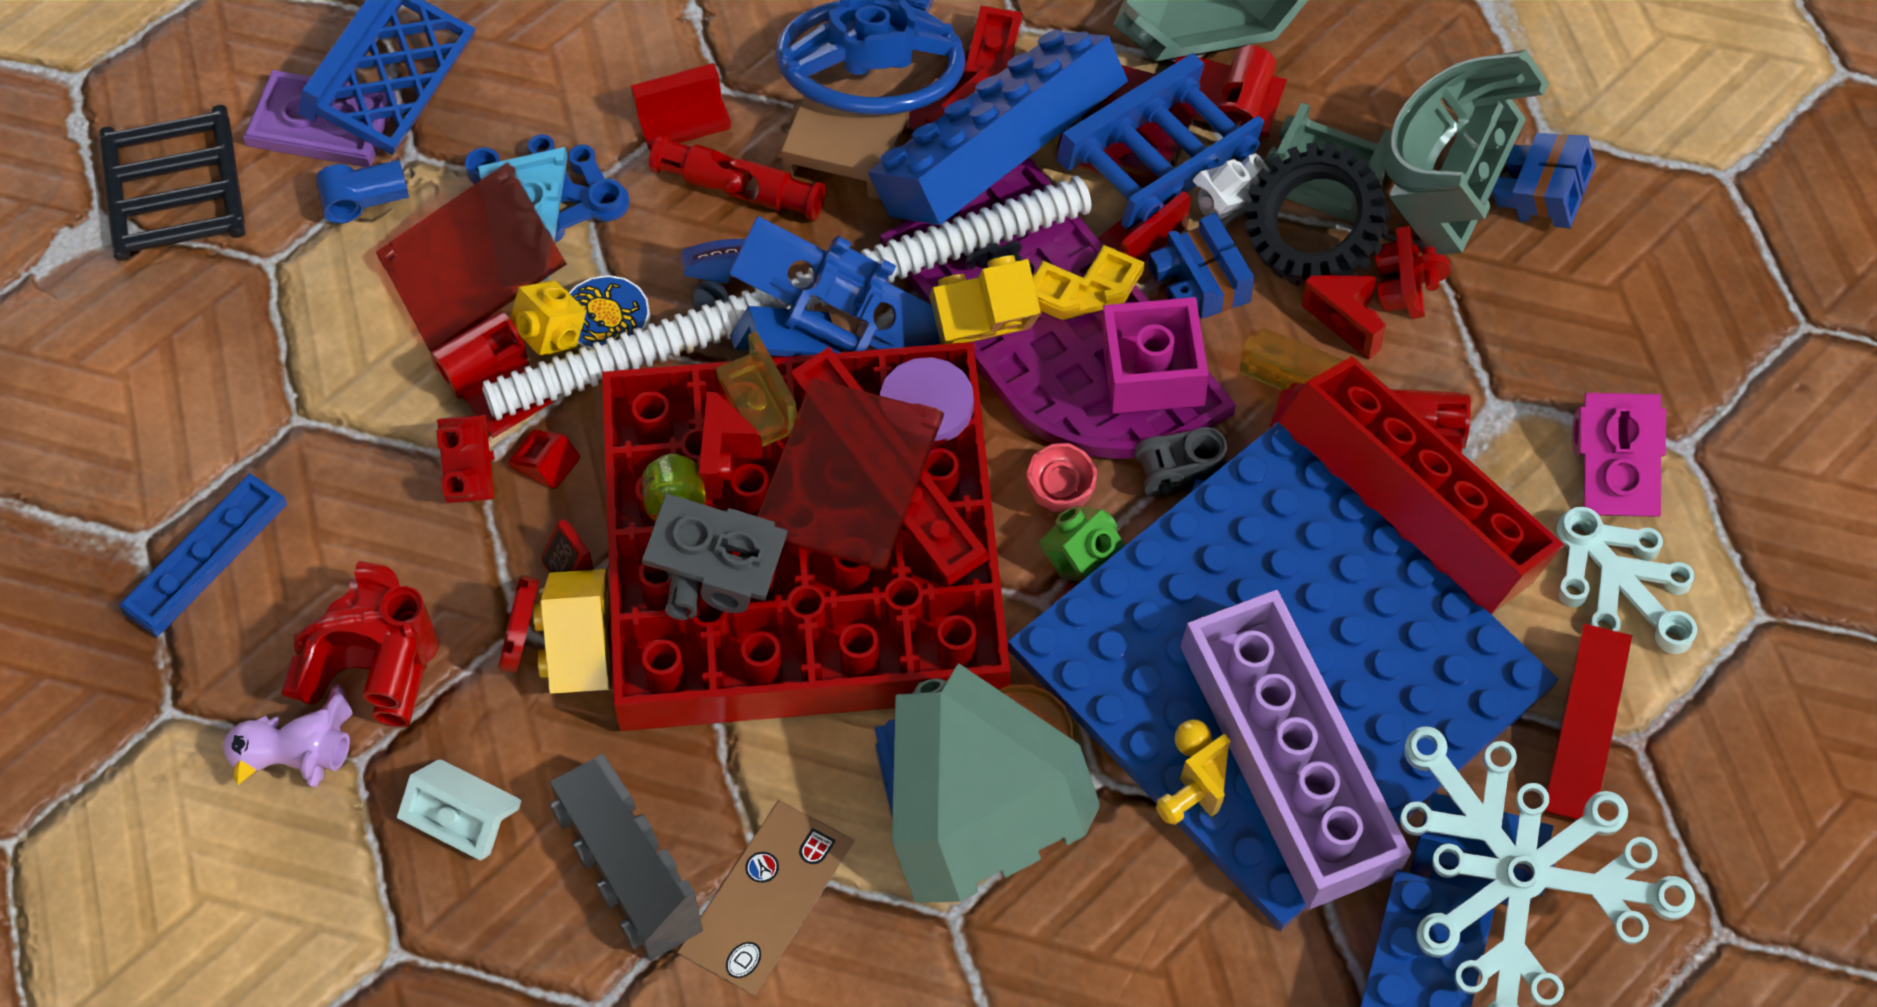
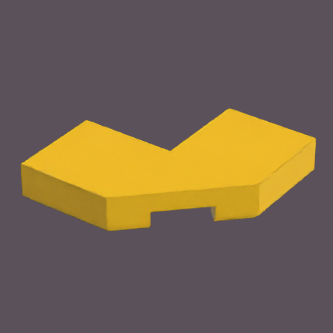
(1105, 283)

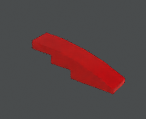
(1587, 720)

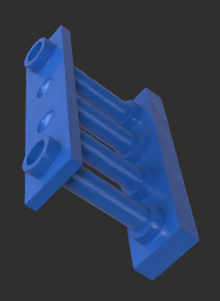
(1150, 104)

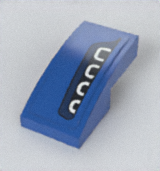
(711, 259)

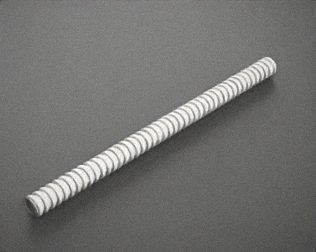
(720, 320)

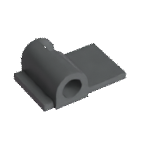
(695, 543)

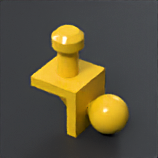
(1201, 774)

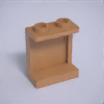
(840, 140)

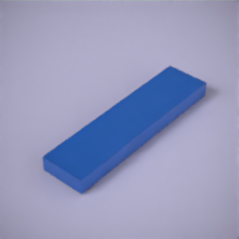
(202, 555)

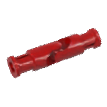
(719, 171)

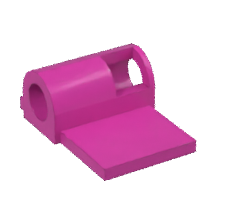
(1622, 452)

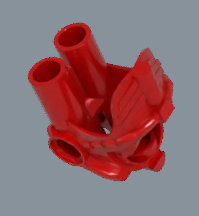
(373, 629)

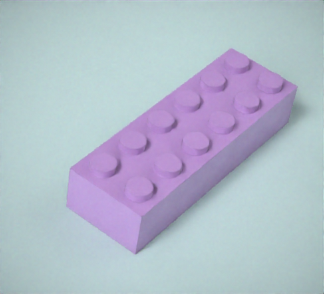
(1294, 749)

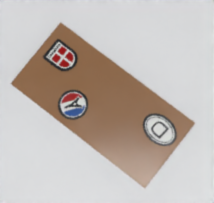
(767, 897)

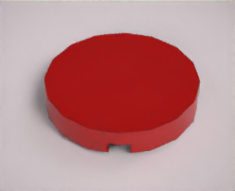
(518, 624)

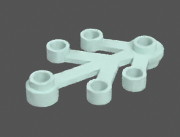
(1624, 574)

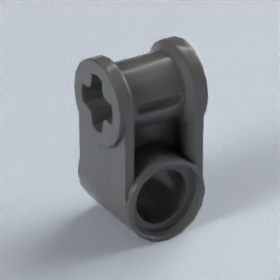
(1178, 460)

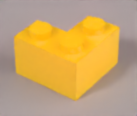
(988, 306)
(575, 626)

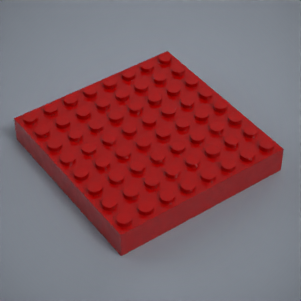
(828, 627)

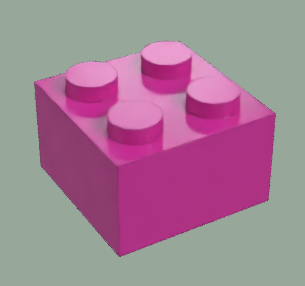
(1154, 355)

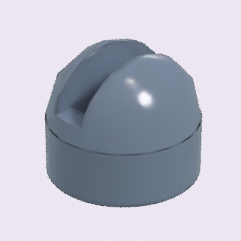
(702, 294)

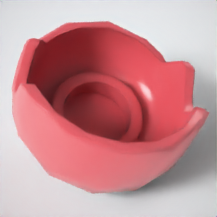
(1061, 477)

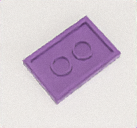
(281, 129)

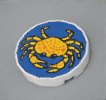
(611, 308)

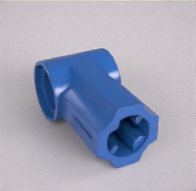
(348, 191)

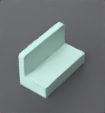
(456, 807)

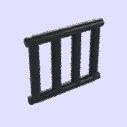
(116, 174)

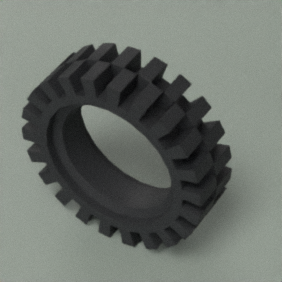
(1291, 173)

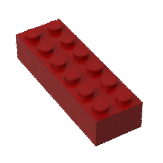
(1420, 484)

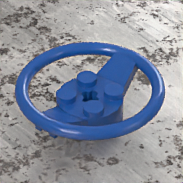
(867, 38)

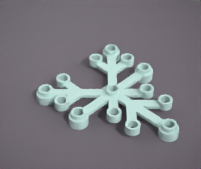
(1484, 823)

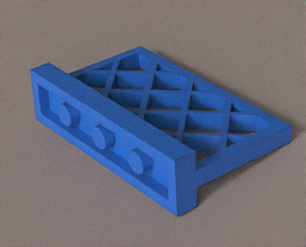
(351, 54)

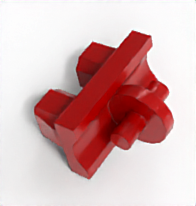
(1414, 270)
(465, 458)

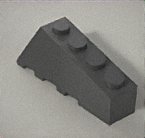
(622, 848)

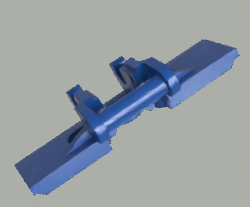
(839, 279)

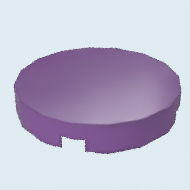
(934, 385)

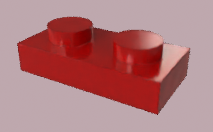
(993, 40)

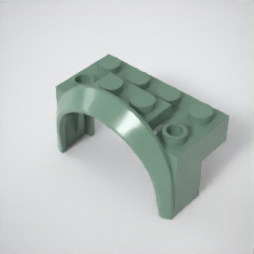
(1450, 201)

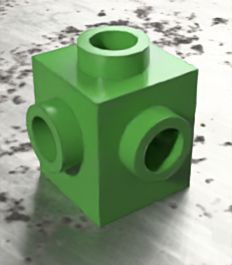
(1081, 542)

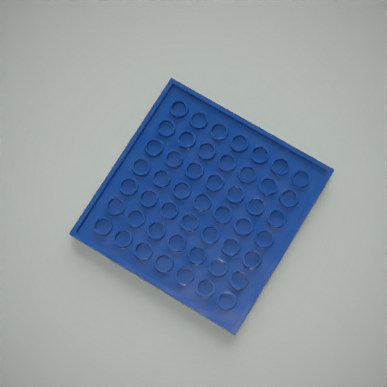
(1374, 612)

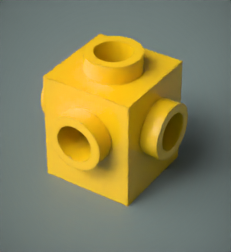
(547, 317)

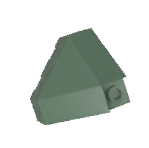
(1200, 26)
(979, 787)

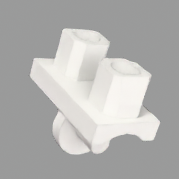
(1228, 185)

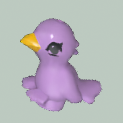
(303, 744)

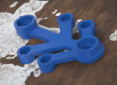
(589, 199)

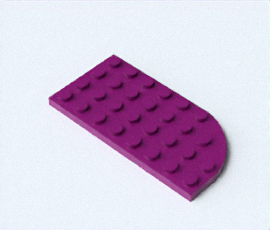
(1057, 369)

